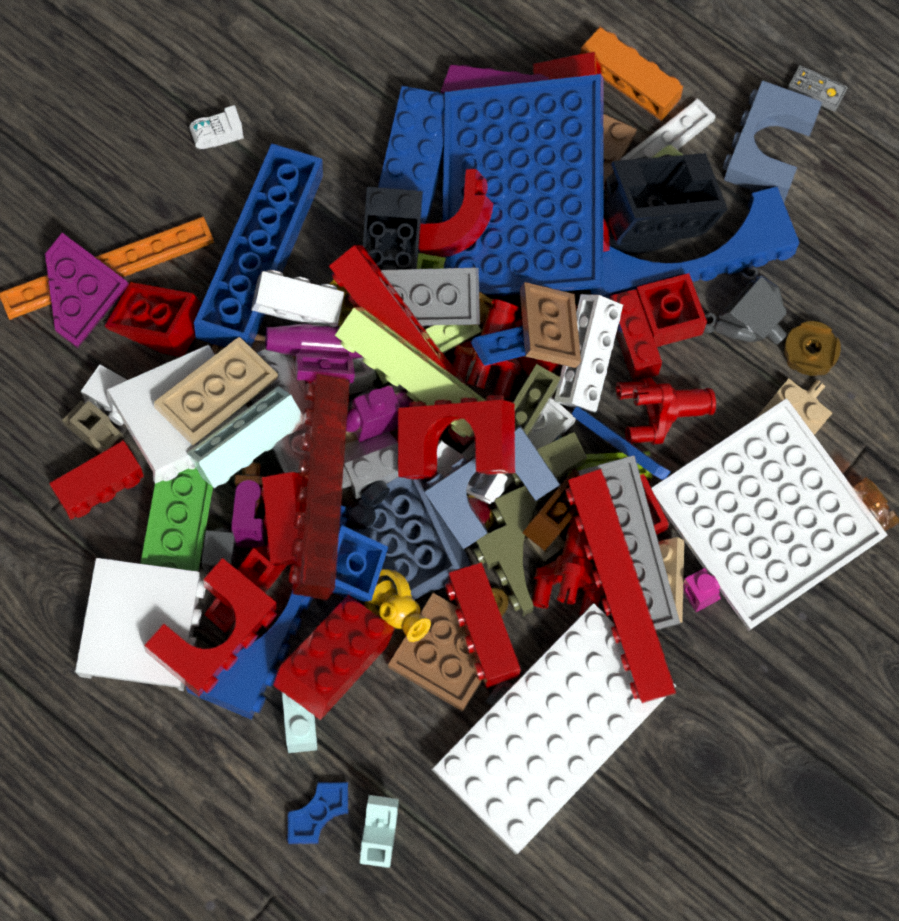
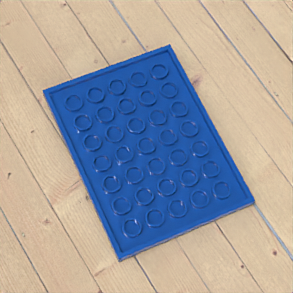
(543, 175)

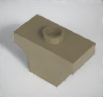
(92, 426)

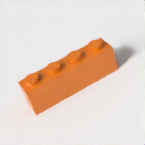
(633, 74)

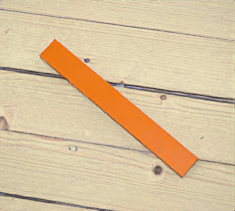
(122, 261)

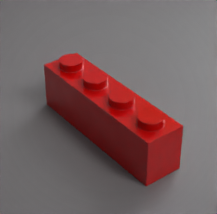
(483, 625)

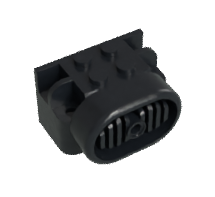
(660, 201)

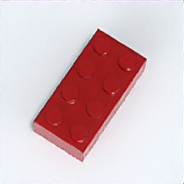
(333, 657)

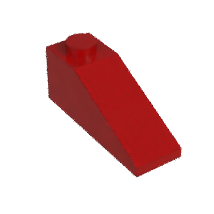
(258, 571)

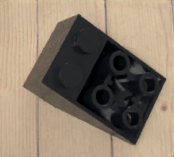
(393, 227)

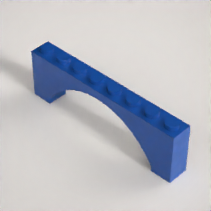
(762, 238)
(245, 682)

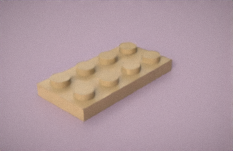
(215, 390)

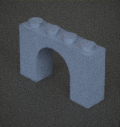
(770, 107)
(450, 495)

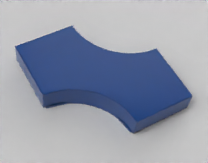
(307, 823)

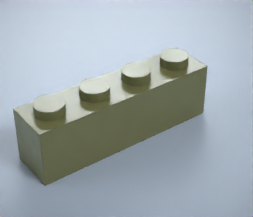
(534, 397)

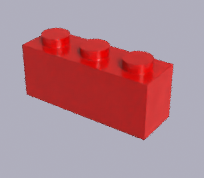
(636, 338)
(97, 480)
(280, 509)

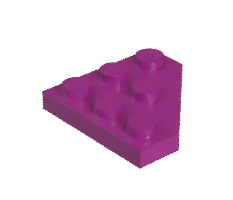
(79, 289)

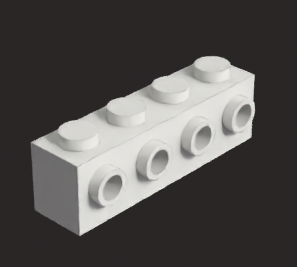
(597, 329)

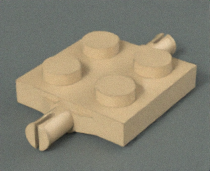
(804, 402)

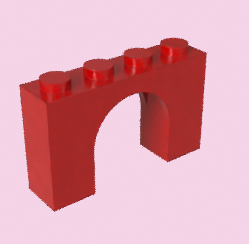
(422, 425)
(200, 667)

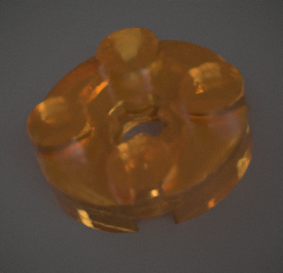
(876, 503)

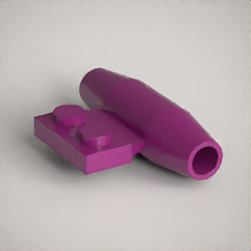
(314, 348)

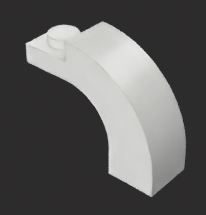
(480, 485)

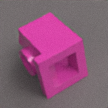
(701, 589)

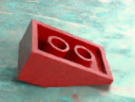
(156, 318)

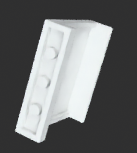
(156, 438)
(126, 610)

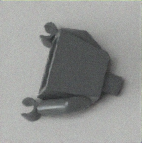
(752, 312)

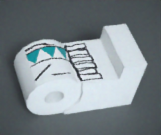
(217, 129)

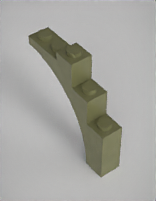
(515, 511)

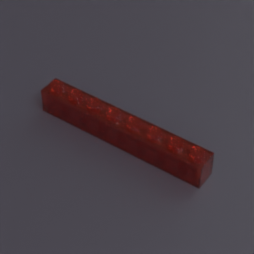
(320, 487)

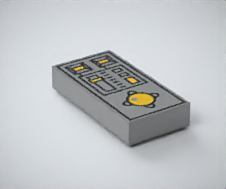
(818, 87)

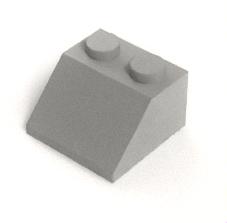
(371, 462)

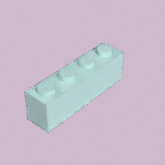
(246, 437)

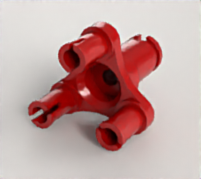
(499, 318)
(663, 407)
(572, 571)

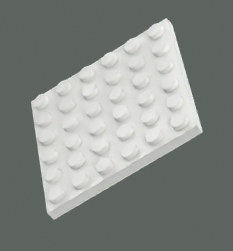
(768, 513)

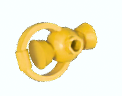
(398, 608)

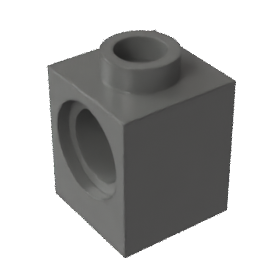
(218, 545)

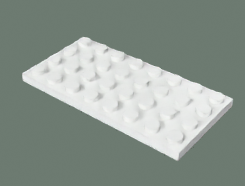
(547, 733)

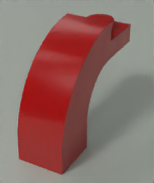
(465, 226)

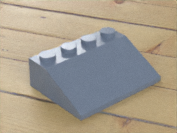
(440, 552)

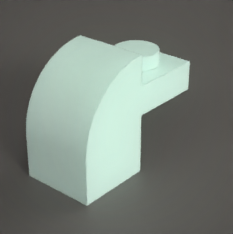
(379, 831)

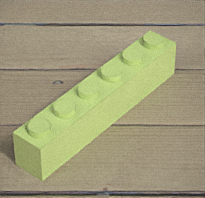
(403, 363)

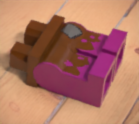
(249, 508)

